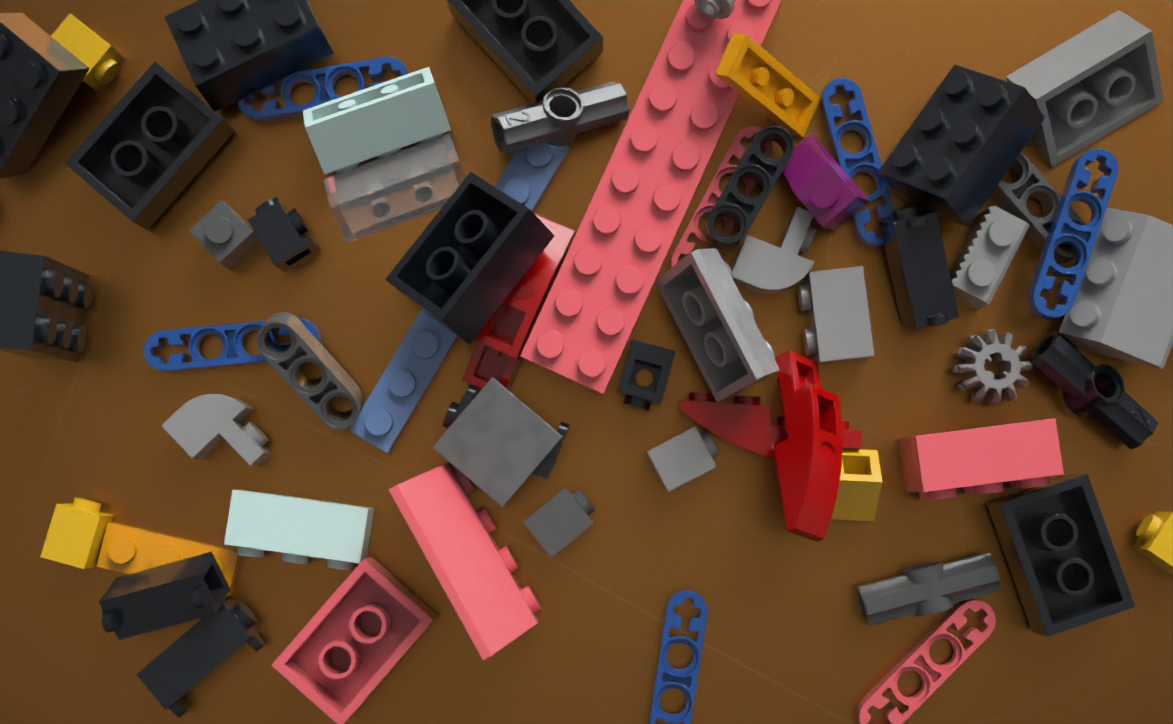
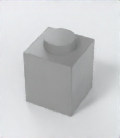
(683, 458)

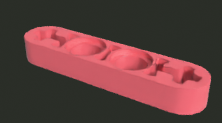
(713, 193)
(919, 660)

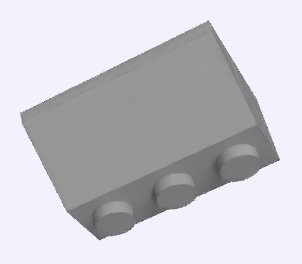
(1091, 85)
(1126, 291)
(716, 323)

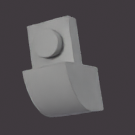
(771, 268)
(212, 418)

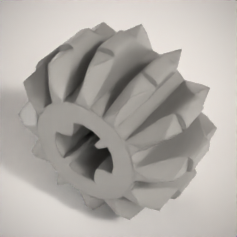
(999, 353)

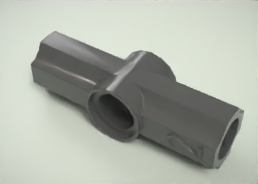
(559, 117)
(928, 588)

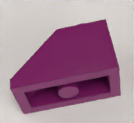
(822, 184)

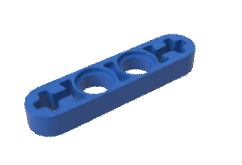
(323, 82)
(863, 162)
(1078, 236)
(233, 348)
(670, 677)

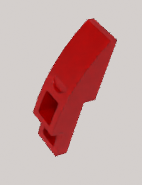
(510, 326)
(746, 423)
(812, 455)

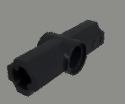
(1093, 390)

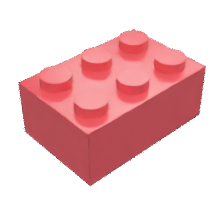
(981, 459)
(354, 640)

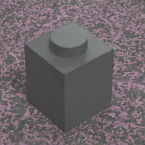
(225, 235)
(560, 520)

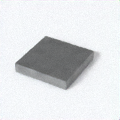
(497, 442)

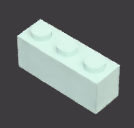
(376, 121)
(298, 528)

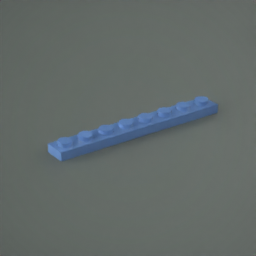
(427, 340)

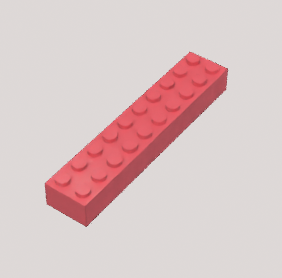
(642, 198)

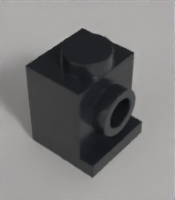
(282, 234)
(650, 358)

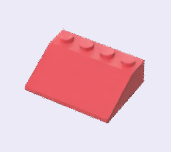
(466, 557)

